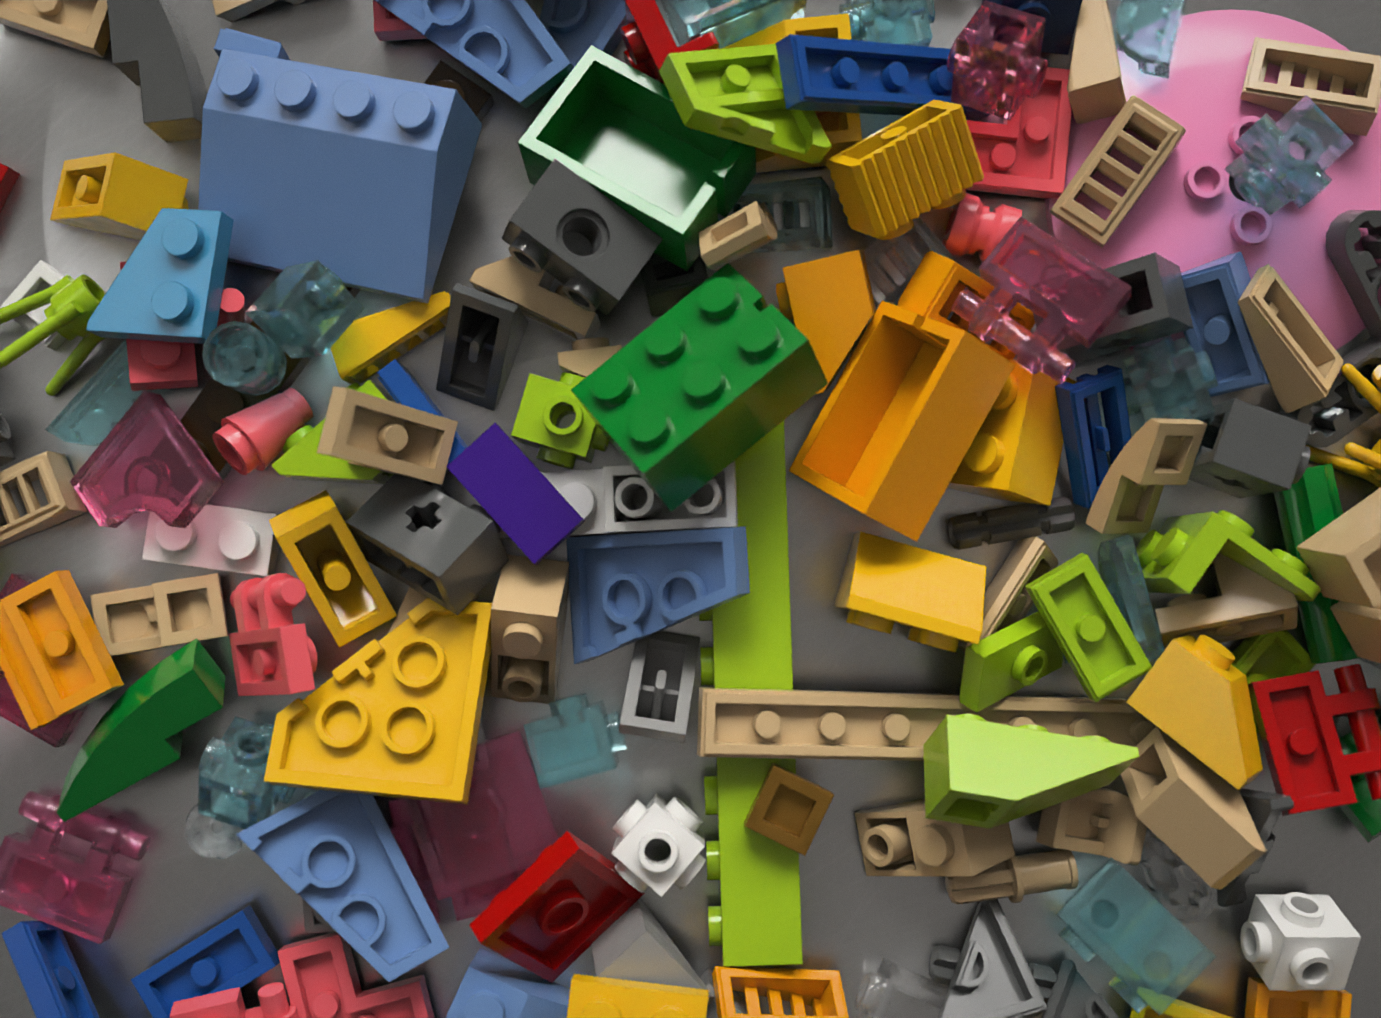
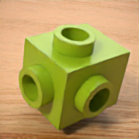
(539, 418)

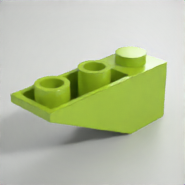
(1001, 772)

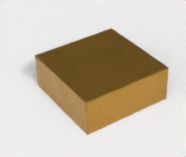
(788, 809)

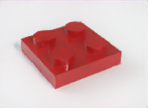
(555, 908)

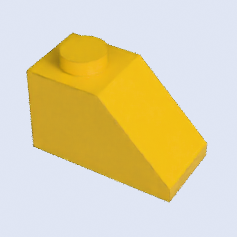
(115, 194)
(332, 568)
(1203, 706)

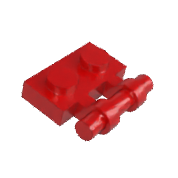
(1303, 739)

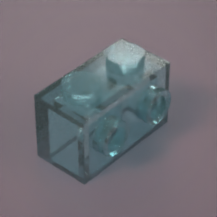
(1134, 938)

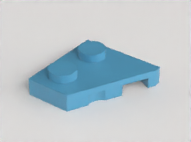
(170, 281)

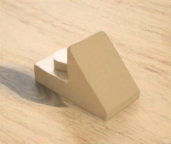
(530, 290)
(386, 436)
(1244, 607)

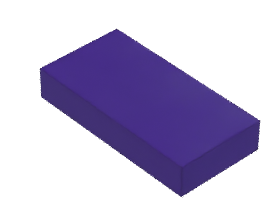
(515, 494)

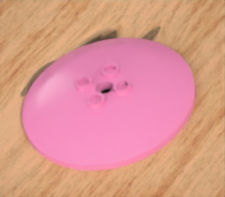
(1189, 204)

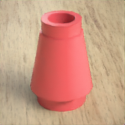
(259, 432)

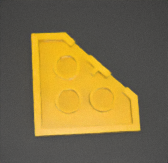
(394, 714)

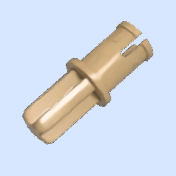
(1016, 878)

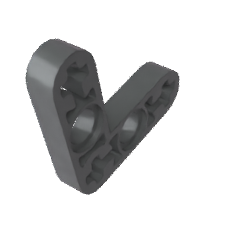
(1362, 280)

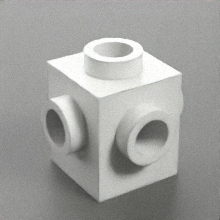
(659, 820)
(1299, 942)

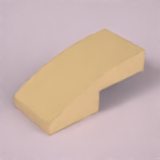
(737, 235)
(1154, 457)
(161, 614)

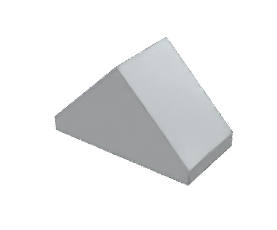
(660, 687)
(643, 952)

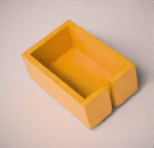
(902, 418)

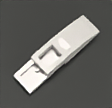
(622, 503)

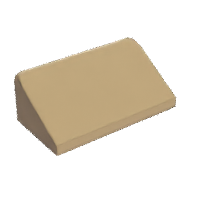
(1006, 596)

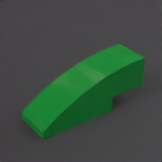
(143, 728)

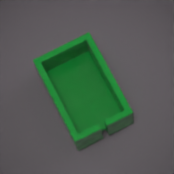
(634, 148)
(701, 385)

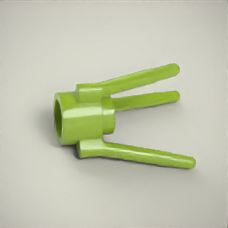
(69, 313)

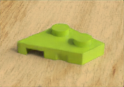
(742, 99)

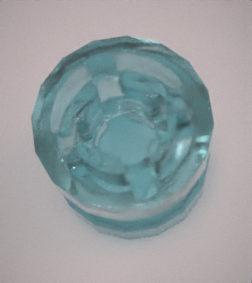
(232, 351)

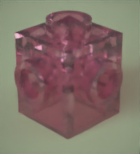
(998, 60)

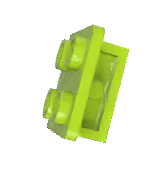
(1188, 544)

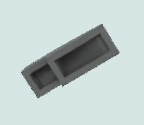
(158, 57)

